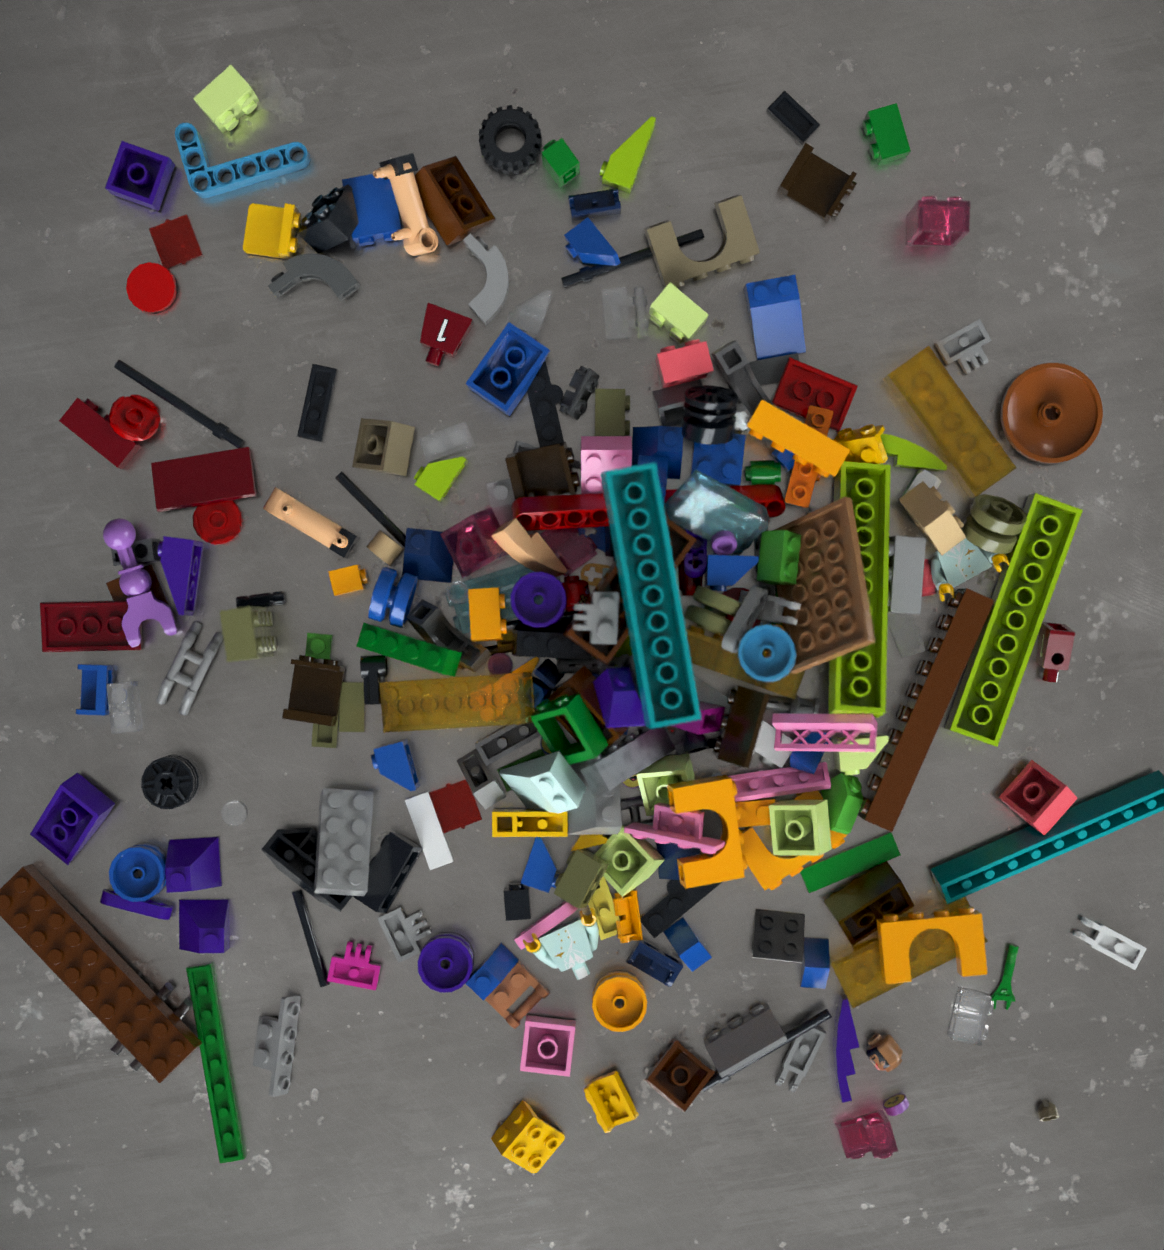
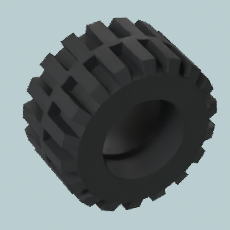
(504, 120)

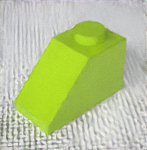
(439, 476)

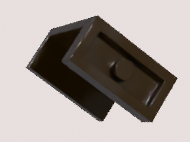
(817, 184)
(542, 471)
(315, 691)

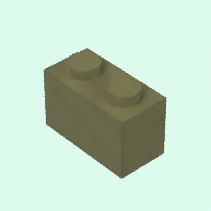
(610, 412)
(580, 878)

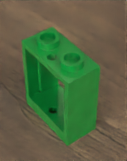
(582, 722)

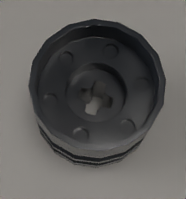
(709, 414)
(185, 782)

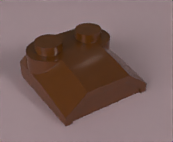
(679, 1076)

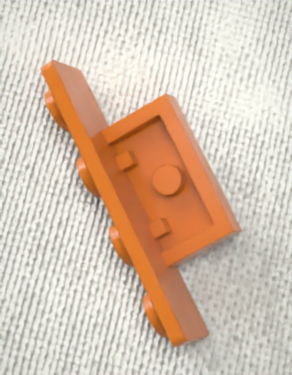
(803, 476)

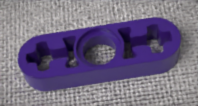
(701, 552)
(148, 907)

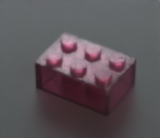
(938, 222)

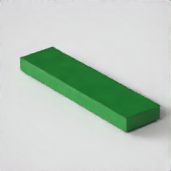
(850, 862)

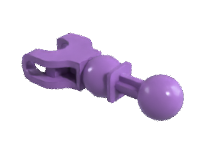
(136, 584)

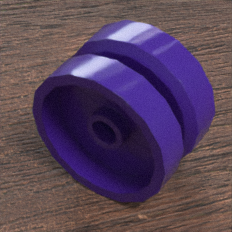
(553, 600)
(445, 977)

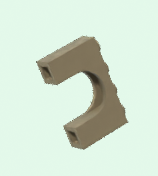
(737, 245)

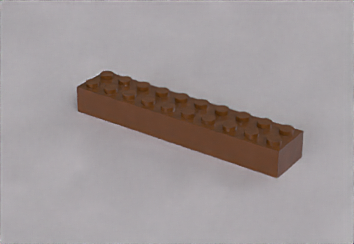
(924, 708)
(96, 973)

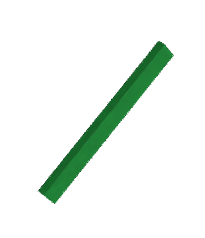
(215, 1063)

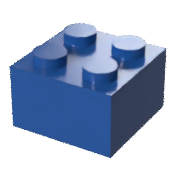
(720, 461)

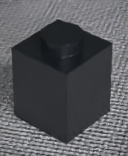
(517, 902)

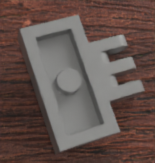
(965, 346)
(599, 617)
(403, 932)

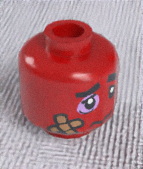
(576, 591)

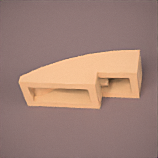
(528, 549)

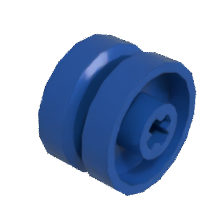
(389, 596)
(125, 876)

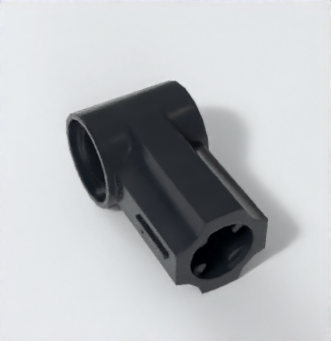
(373, 671)

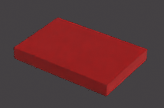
(806, 386)

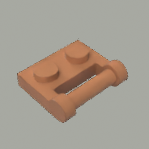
(510, 989)

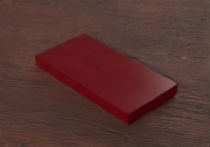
(203, 479)
(84, 626)

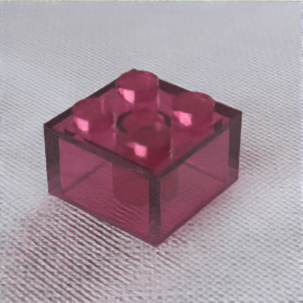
(472, 543)

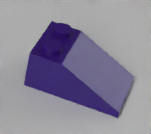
(181, 568)
(72, 818)

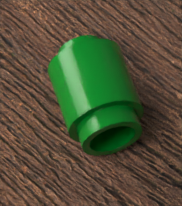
(763, 472)

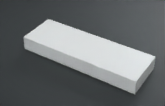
(429, 830)

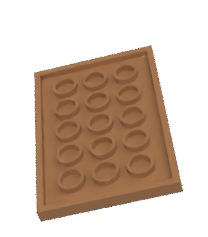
(828, 586)

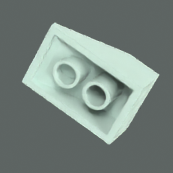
(545, 783)

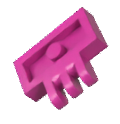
(355, 968)

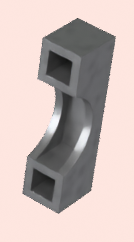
(740, 376)

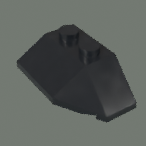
(295, 856)

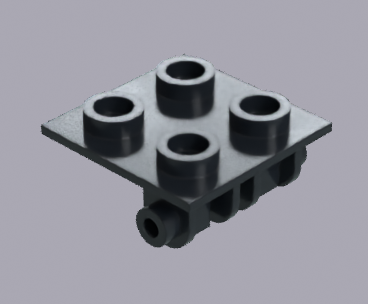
(778, 936)

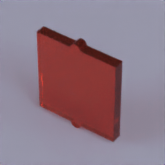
(176, 242)
(455, 806)

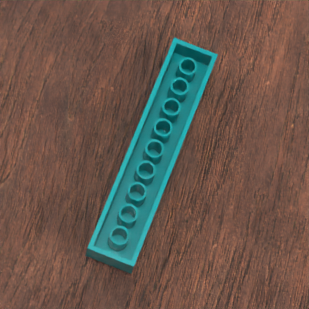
(650, 595)

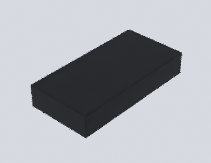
(793, 117)

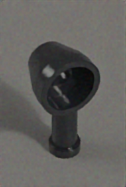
(696, 743)

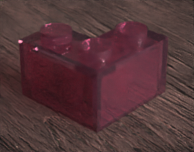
(569, 548)
(867, 1134)

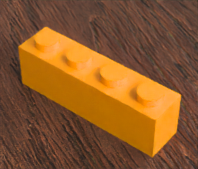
(798, 438)

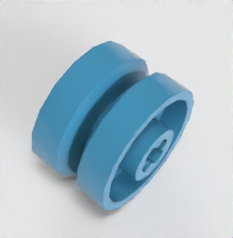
(765, 638)

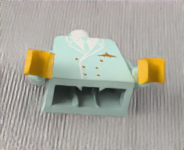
(960, 565)
(568, 945)

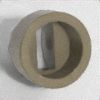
(1048, 1113)

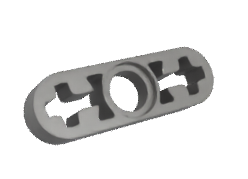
(744, 618)

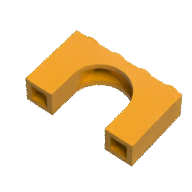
(717, 795)
(771, 868)
(897, 934)

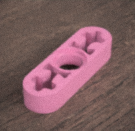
(545, 923)

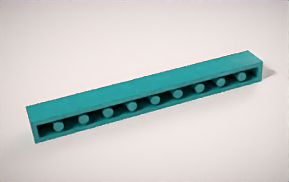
(1030, 847)

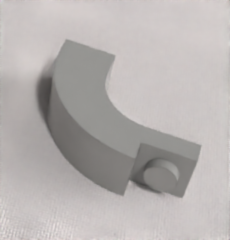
(495, 292)

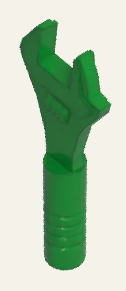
(1004, 989)

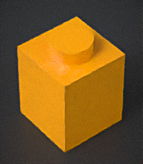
(348, 580)

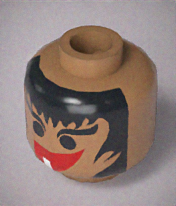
(884, 1052)

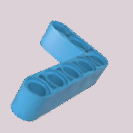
(237, 167)

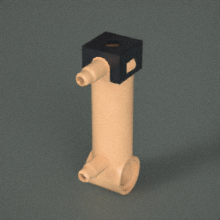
(416, 232)
(311, 522)

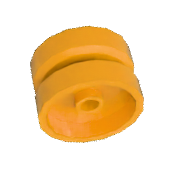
(619, 986)

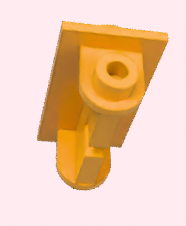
(630, 924)

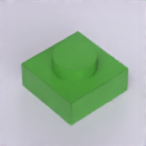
(319, 645)

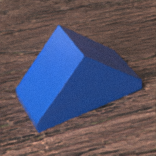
(687, 944)
(815, 963)

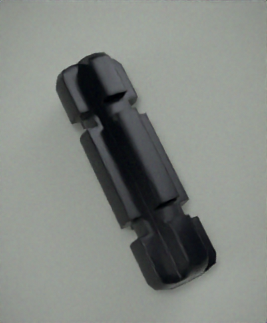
(261, 600)

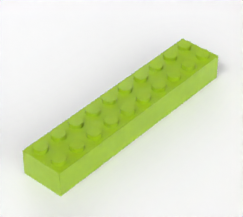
(1013, 620)
(859, 676)

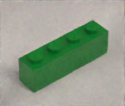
(409, 649)

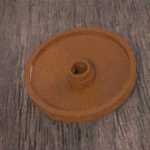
(1051, 413)

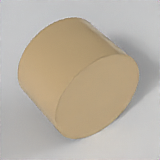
(385, 547)

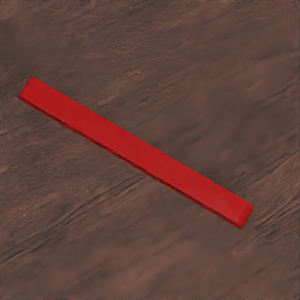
(591, 510)

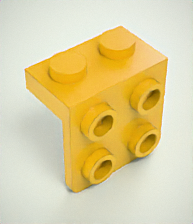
(271, 230)
(527, 1138)

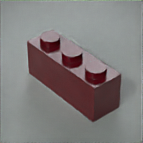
(97, 432)

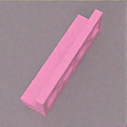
(825, 723)
(780, 782)

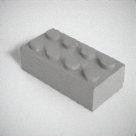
(343, 842)

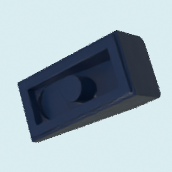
(548, 673)

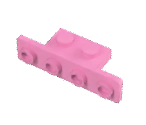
(679, 828)

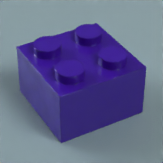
(140, 175)

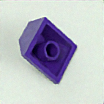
(619, 698)
(193, 864)
(204, 925)

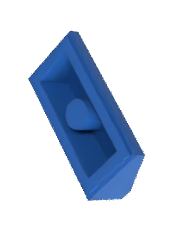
(807, 760)

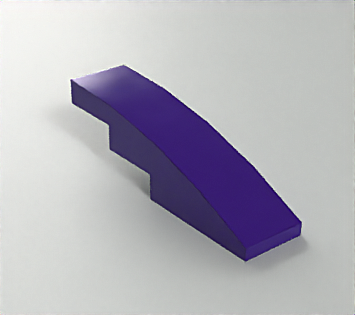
(844, 1040)

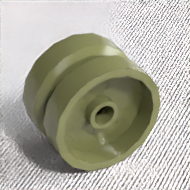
(994, 524)
(715, 610)

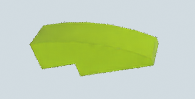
(911, 455)

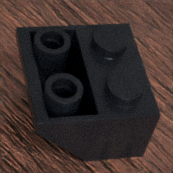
(330, 219)

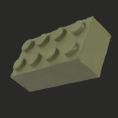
(247, 633)

